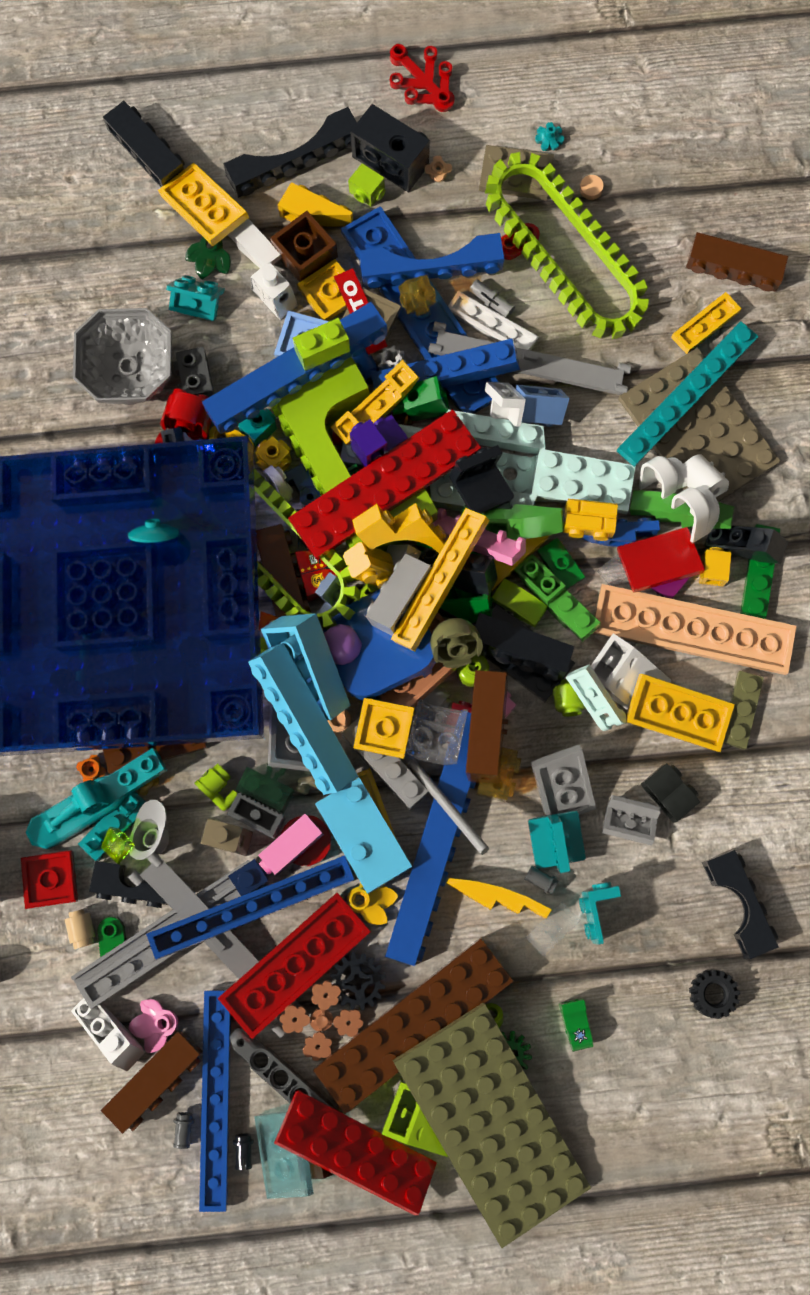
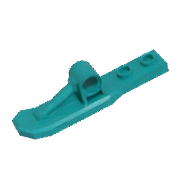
(92, 801)

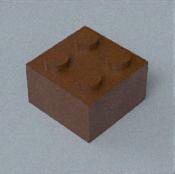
(304, 246)

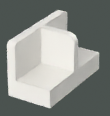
(506, 402)

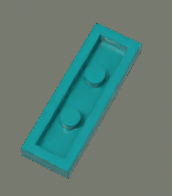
(120, 818)

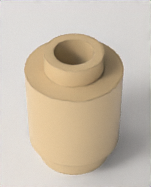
(80, 929)

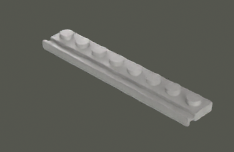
(135, 955)

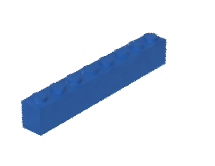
(286, 374)
(249, 907)

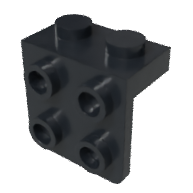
(481, 481)

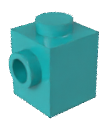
(259, 427)

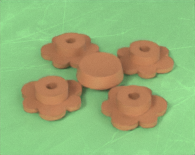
(321, 1020)

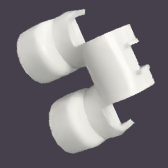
(703, 486)

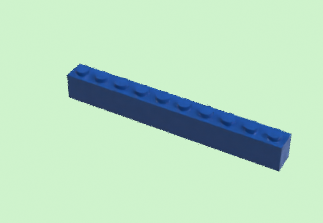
(430, 863)

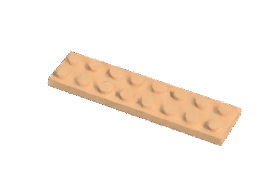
(695, 629)

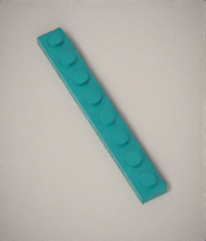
(687, 394)

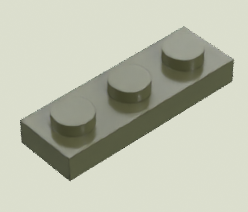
(745, 697)

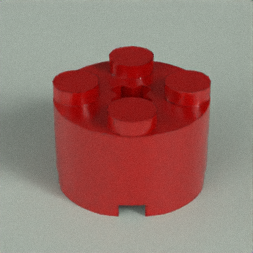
(186, 412)

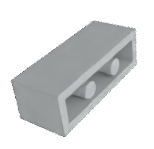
(397, 594)

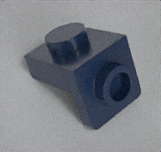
(248, 877)

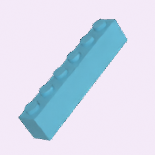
(303, 719)

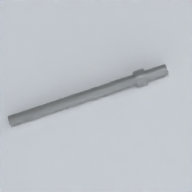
(412, 764)

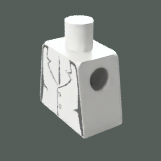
(270, 287)

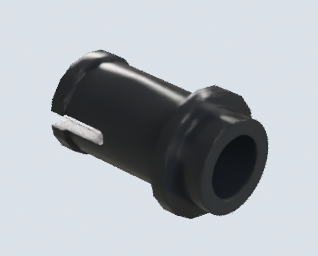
(243, 1150)

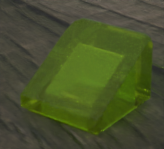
(116, 844)

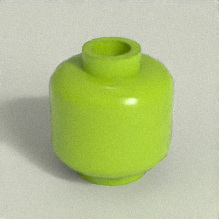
(467, 676)
(567, 700)

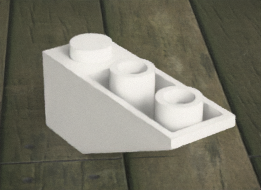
(109, 1035)

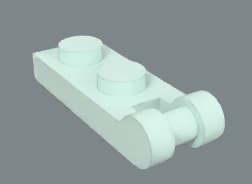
(596, 698)

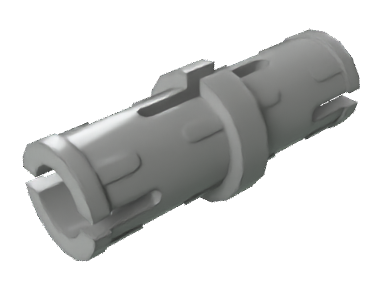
(491, 298)

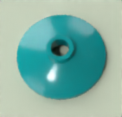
(153, 532)

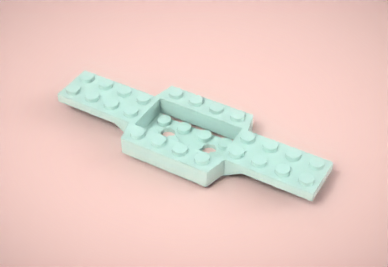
(540, 478)

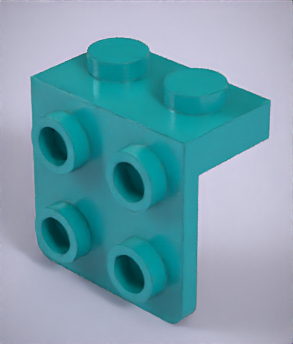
(588, 906)

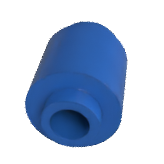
(366, 365)

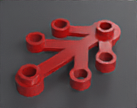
(422, 80)

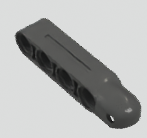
(267, 1073)

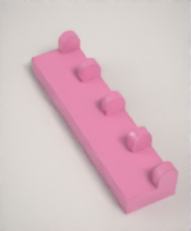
(489, 543)

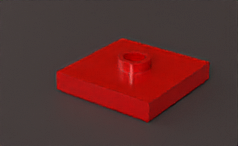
(49, 879)

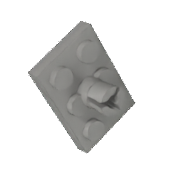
(564, 782)

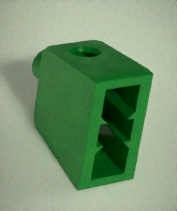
(424, 400)

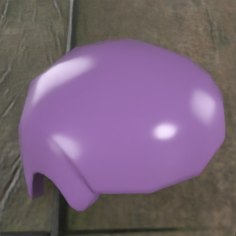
(343, 643)

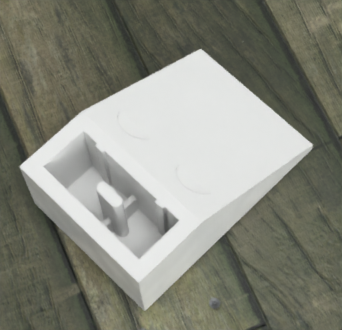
(619, 669)

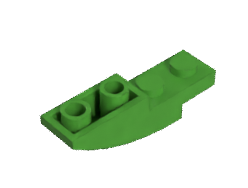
(525, 521)
(560, 602)

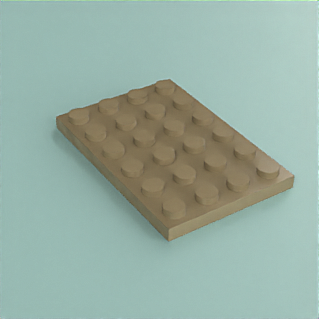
(711, 428)

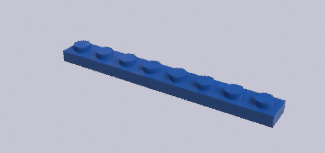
(215, 1104)

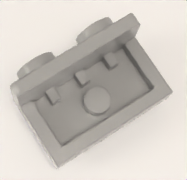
(631, 819)

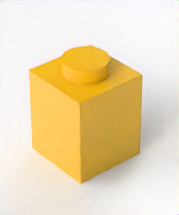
(716, 566)

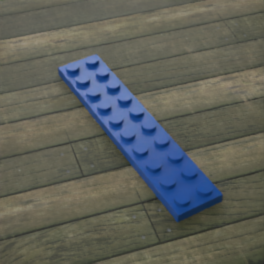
(377, 231)

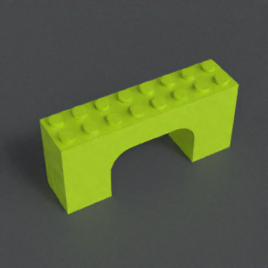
(308, 420)

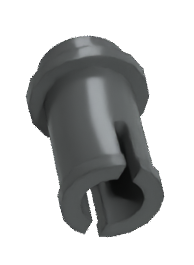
(541, 880)
(183, 1130)

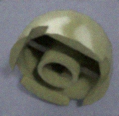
(455, 643)

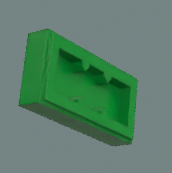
(561, 563)

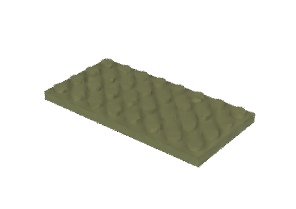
(492, 1124)

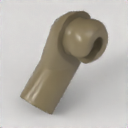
(305, 783)

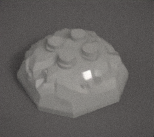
(122, 356)

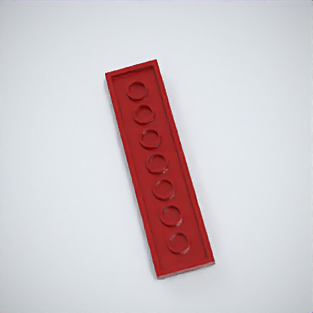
(384, 482)

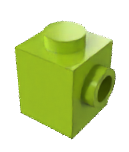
(367, 185)

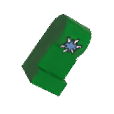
(576, 1024)

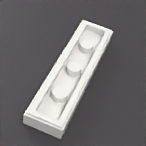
(490, 322)

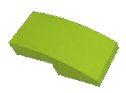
(520, 602)

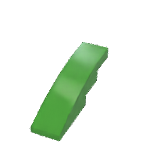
(652, 504)

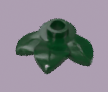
(208, 259)

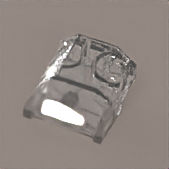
(436, 733)

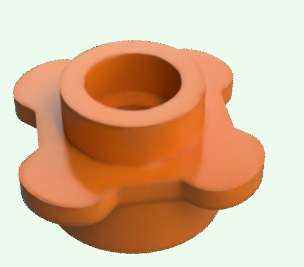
(93, 761)

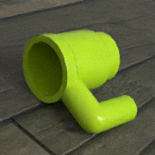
(212, 783)

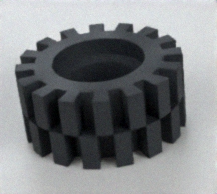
(730, 994)

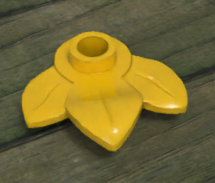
(374, 903)

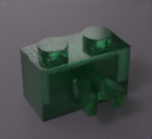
(265, 789)

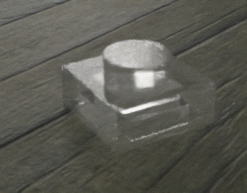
(613, 572)

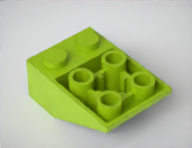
(408, 1123)

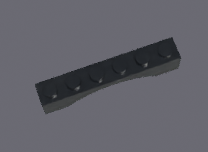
(252, 172)

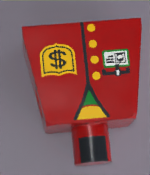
(312, 572)

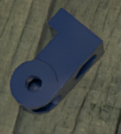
(303, 483)

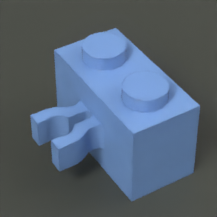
(543, 405)

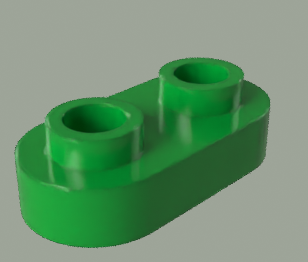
(109, 942)

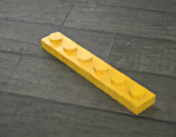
(440, 579)

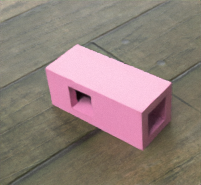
(289, 845)

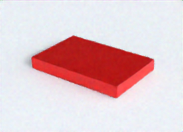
(660, 560)

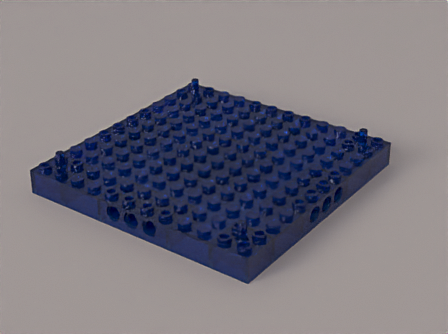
(119, 634)

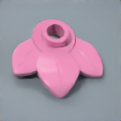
(150, 1027)

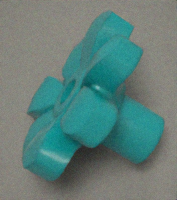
(549, 136)

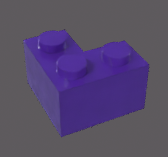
(375, 439)

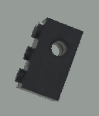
(390, 147)

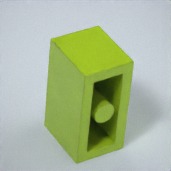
(321, 344)

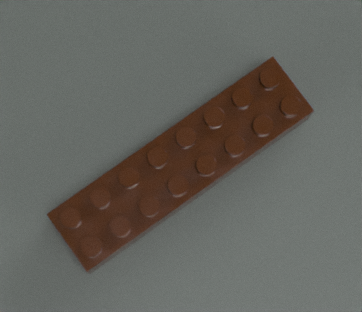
(448, 994)

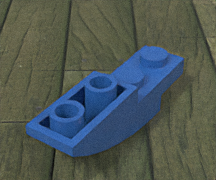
(627, 532)

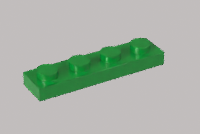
(757, 586)

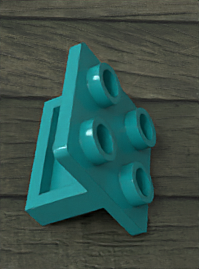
(194, 297)
(557, 840)

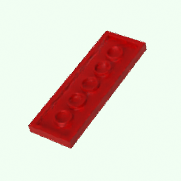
(294, 965)
(356, 1153)

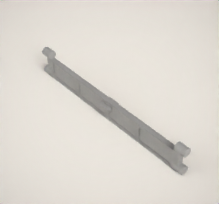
(542, 364)
(187, 904)

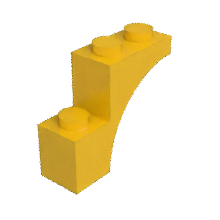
(413, 524)

